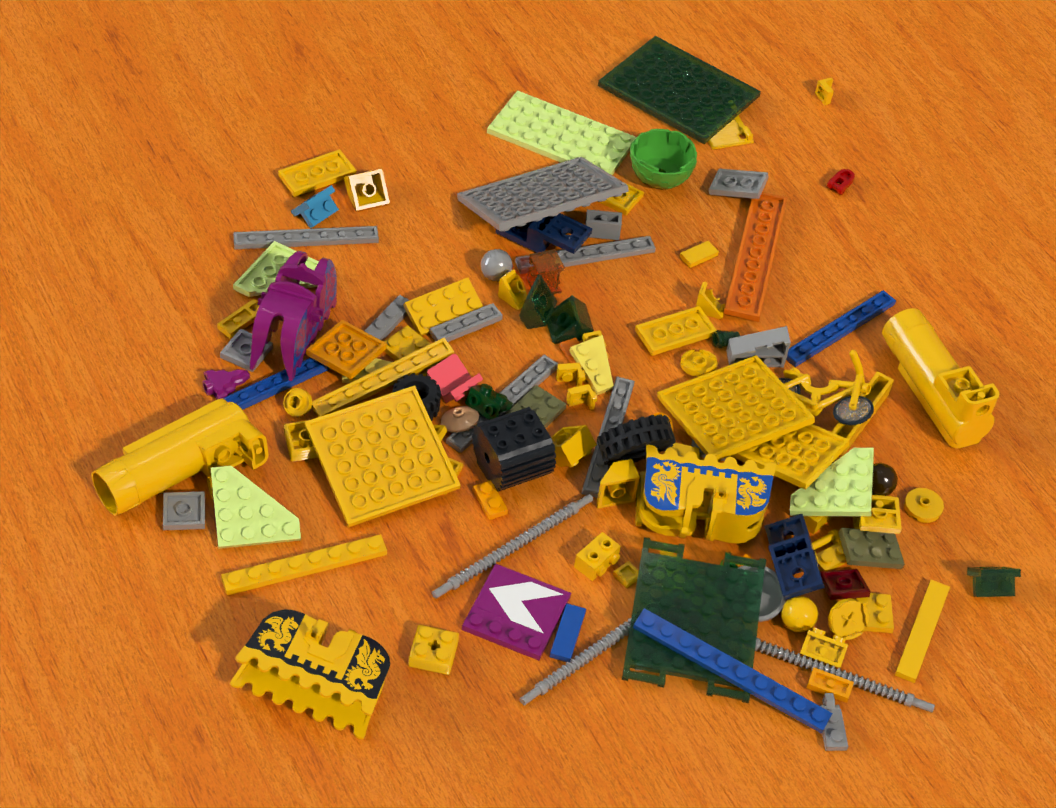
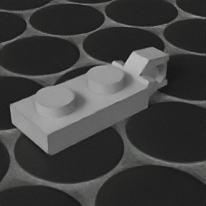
(834, 732)

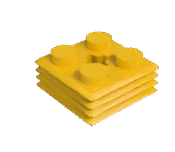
(298, 441)
(435, 660)

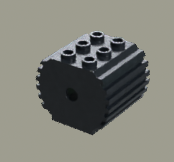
(513, 449)

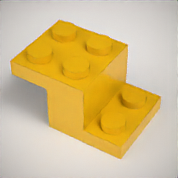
(883, 518)

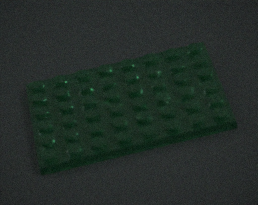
(679, 89)

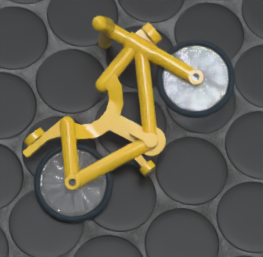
(849, 410)

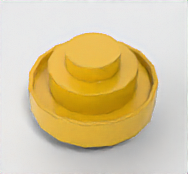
(297, 402)

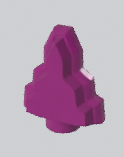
(222, 382)

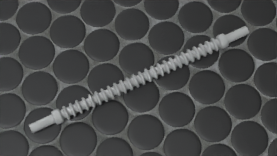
(518, 542)
(542, 686)
(908, 699)

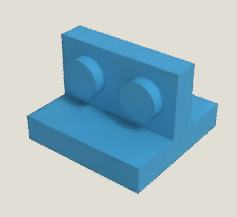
(317, 207)

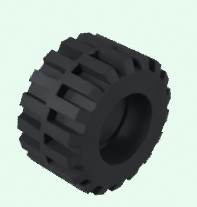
(427, 389)

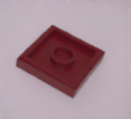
(844, 584)

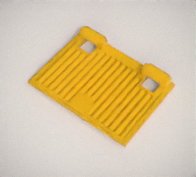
(730, 135)

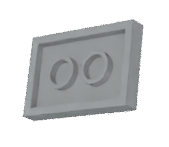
(738, 183)

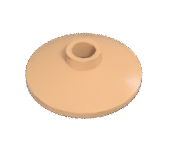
(460, 419)

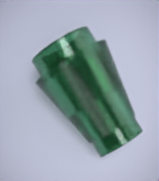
(721, 338)

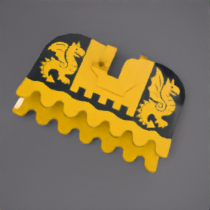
(293, 665)

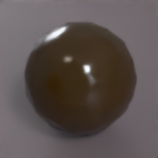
(884, 479)

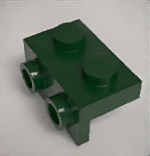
(487, 401)

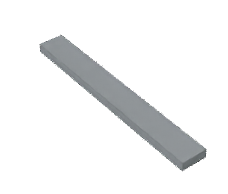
(306, 237)
(597, 252)
(514, 391)
(614, 415)

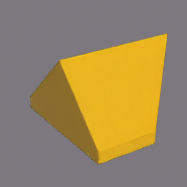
(512, 290)
(709, 303)

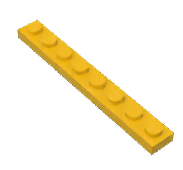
(382, 378)
(303, 564)

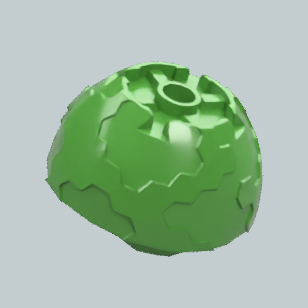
(663, 158)

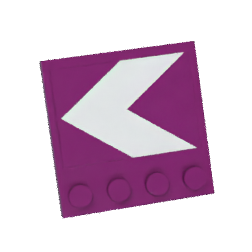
(516, 611)

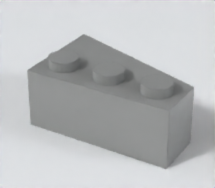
(768, 345)

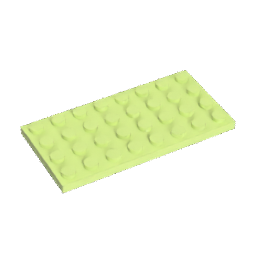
(559, 133)

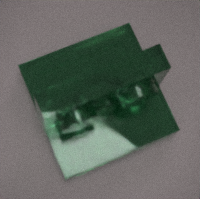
(993, 581)

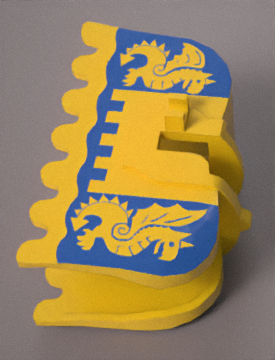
(688, 489)

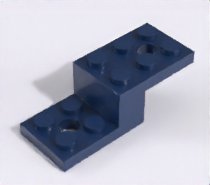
(549, 230)
(793, 557)

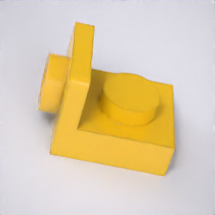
(824, 90)
(570, 372)

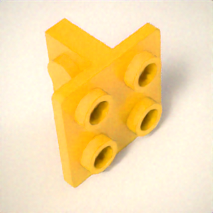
(824, 648)

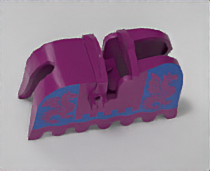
(297, 306)

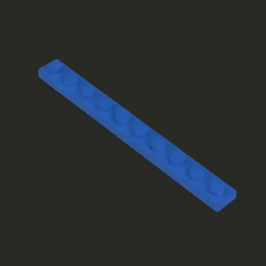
(733, 670)

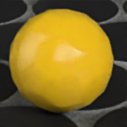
(799, 614)

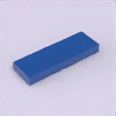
(568, 633)

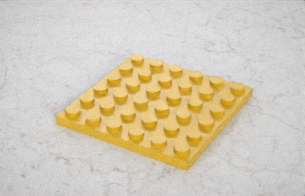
(735, 408)
(381, 456)

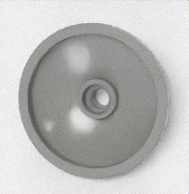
(772, 597)

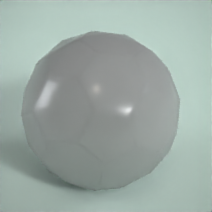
(496, 264)

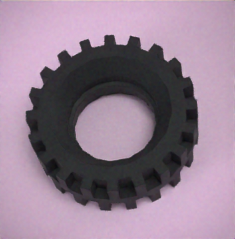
(630, 439)

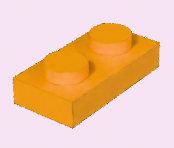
(490, 500)
(829, 683)

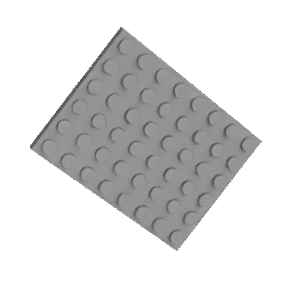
(542, 193)

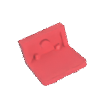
(453, 378)

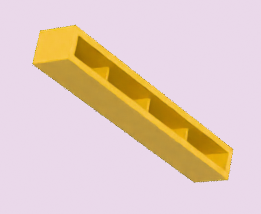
(879, 392)

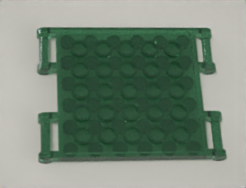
(702, 599)

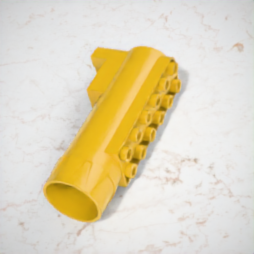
(948, 393)
(195, 443)

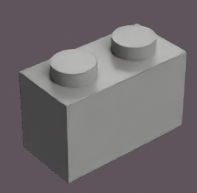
(604, 224)

